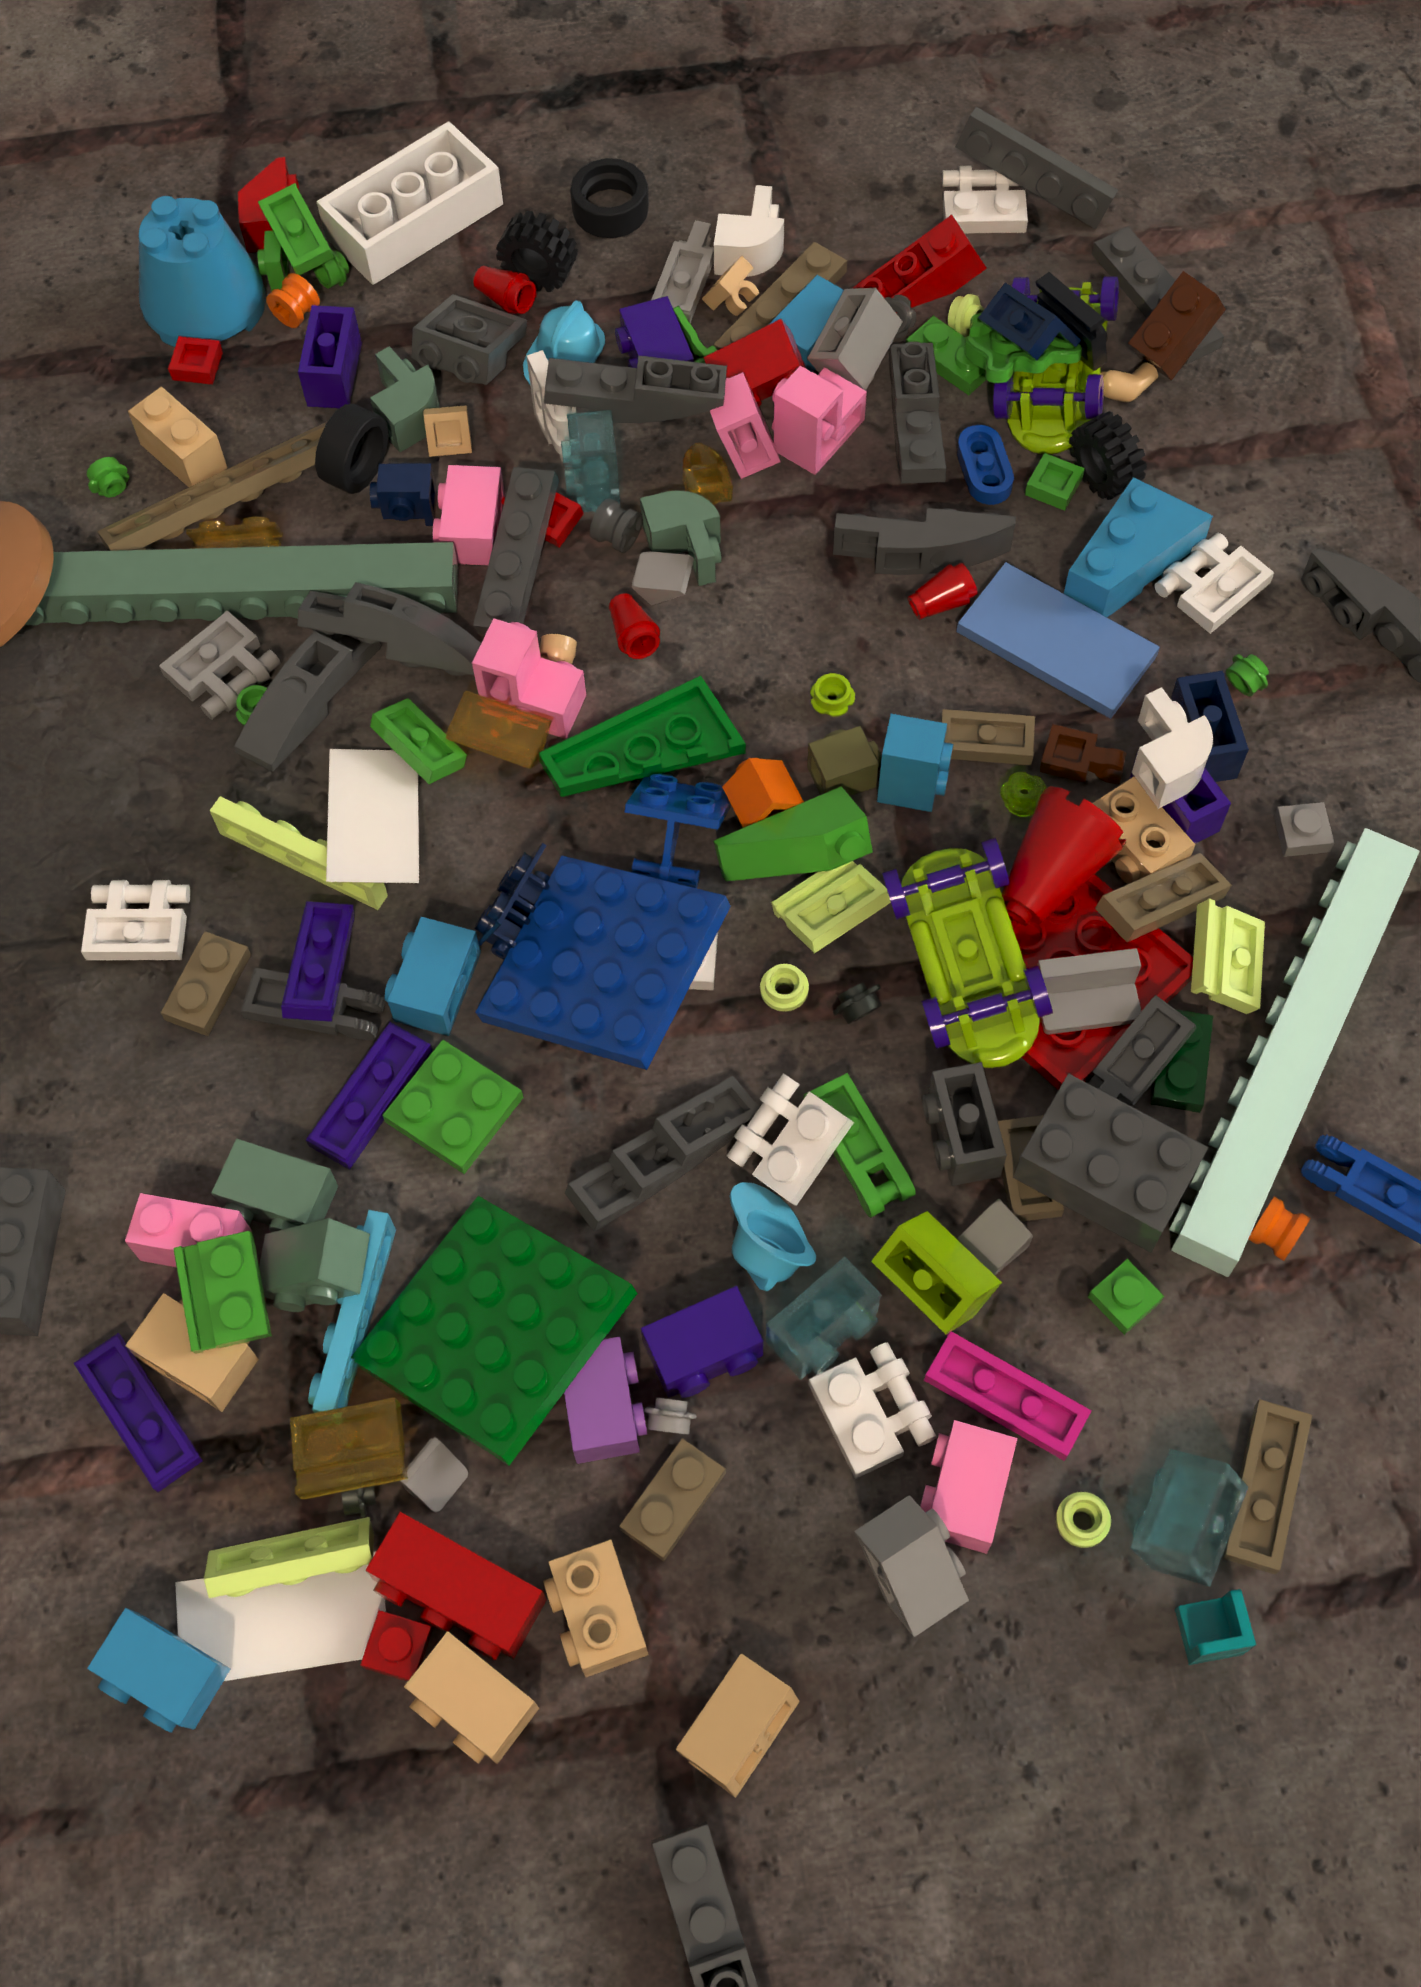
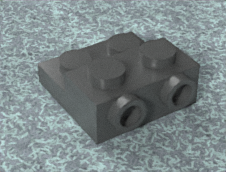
(466, 339)

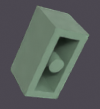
(274, 1187)
(313, 1264)

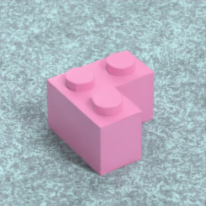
(815, 416)
(515, 674)

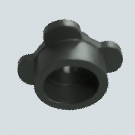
(858, 1002)

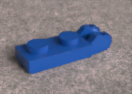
(1369, 1185)

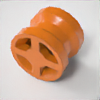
(292, 300)
(1279, 1228)

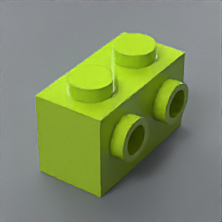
(936, 1272)

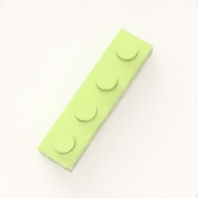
(287, 846)

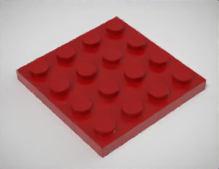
(1081, 930)

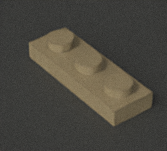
(1162, 897)
(1272, 1475)

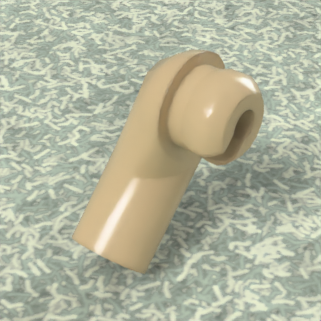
(1127, 386)

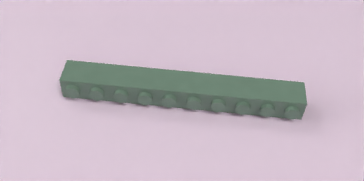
(243, 580)

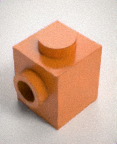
(761, 790)

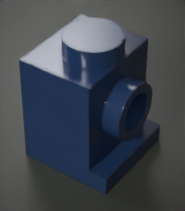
(405, 492)

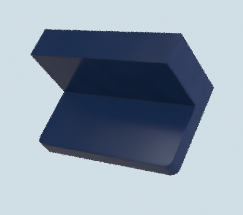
(1024, 322)

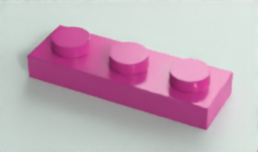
(1007, 1395)

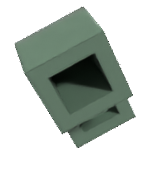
(403, 398)
(684, 523)

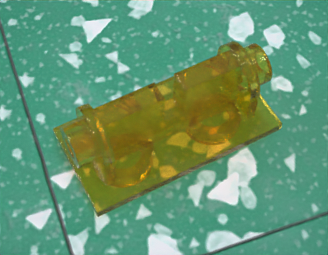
(252, 533)

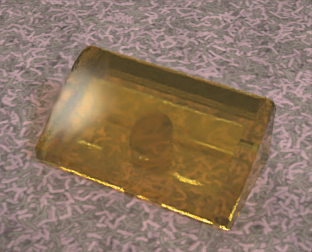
(499, 729)

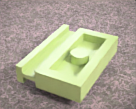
(830, 904)
(1228, 956)

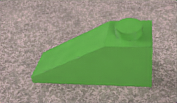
(797, 840)

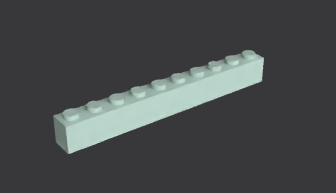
(1294, 1053)

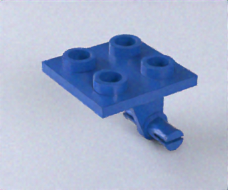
(678, 803)

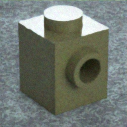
(845, 761)

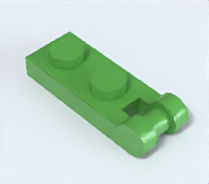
(865, 1149)

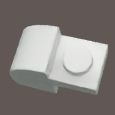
(754, 237)
(1178, 749)

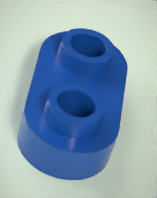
(988, 467)

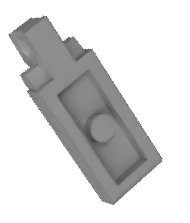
(687, 270)

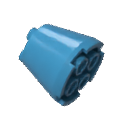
(195, 273)

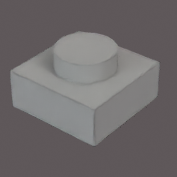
(1303, 829)

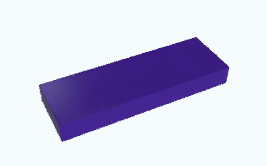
(318, 961)
(368, 1094)
(138, 1412)

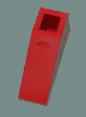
(929, 267)

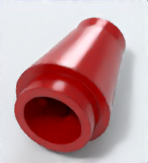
(506, 288)
(943, 592)
(634, 628)

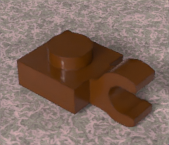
(1075, 753)

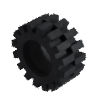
(537, 250)
(1107, 454)

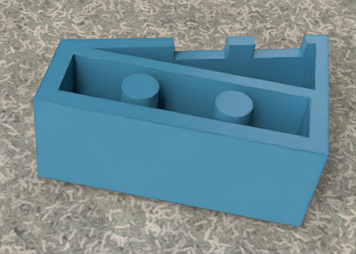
(1134, 546)

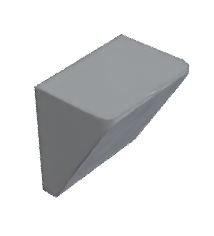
(662, 576)
(996, 1237)
(434, 1475)

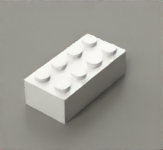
(410, 202)

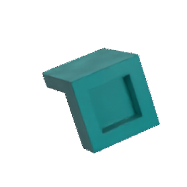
(1215, 1628)

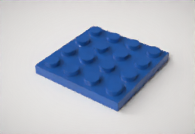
(604, 961)

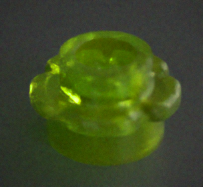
(1019, 803)

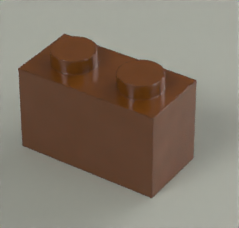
(1177, 325)

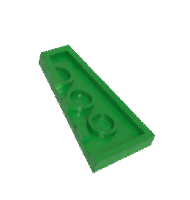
(650, 739)

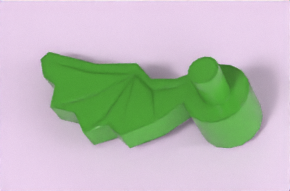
(691, 337)

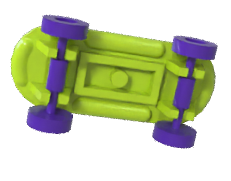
(1051, 404)
(972, 964)

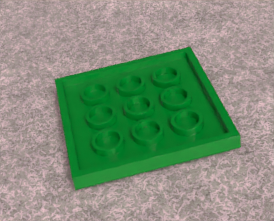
(494, 1328)

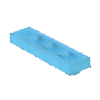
(334, 1385)

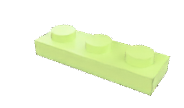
(289, 1558)

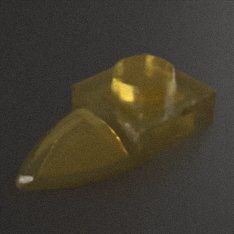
(706, 474)

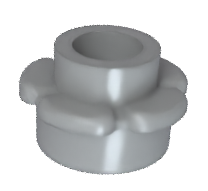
(669, 1416)

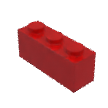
(455, 1587)

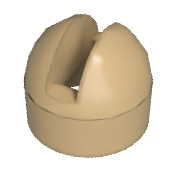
(558, 648)

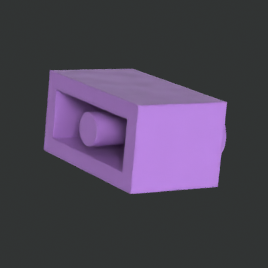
(600, 1405)

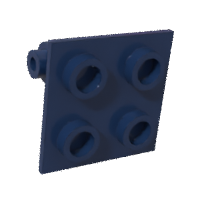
(510, 910)

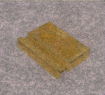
(348, 1448)

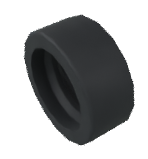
(605, 175)
(351, 448)

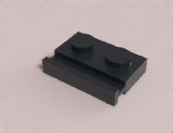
(1077, 317)

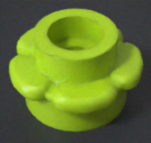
(832, 685)

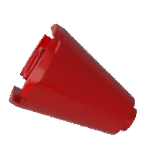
(1058, 855)

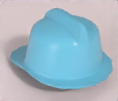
(568, 335)
(767, 1236)

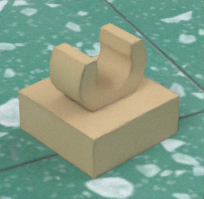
(731, 285)
(447, 430)

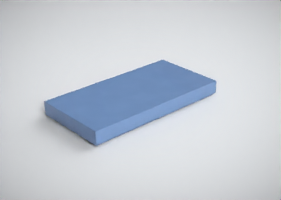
(1058, 640)

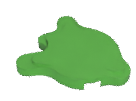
(1003, 358)

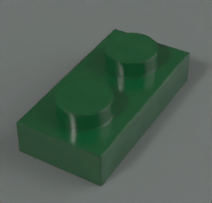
(1184, 1078)

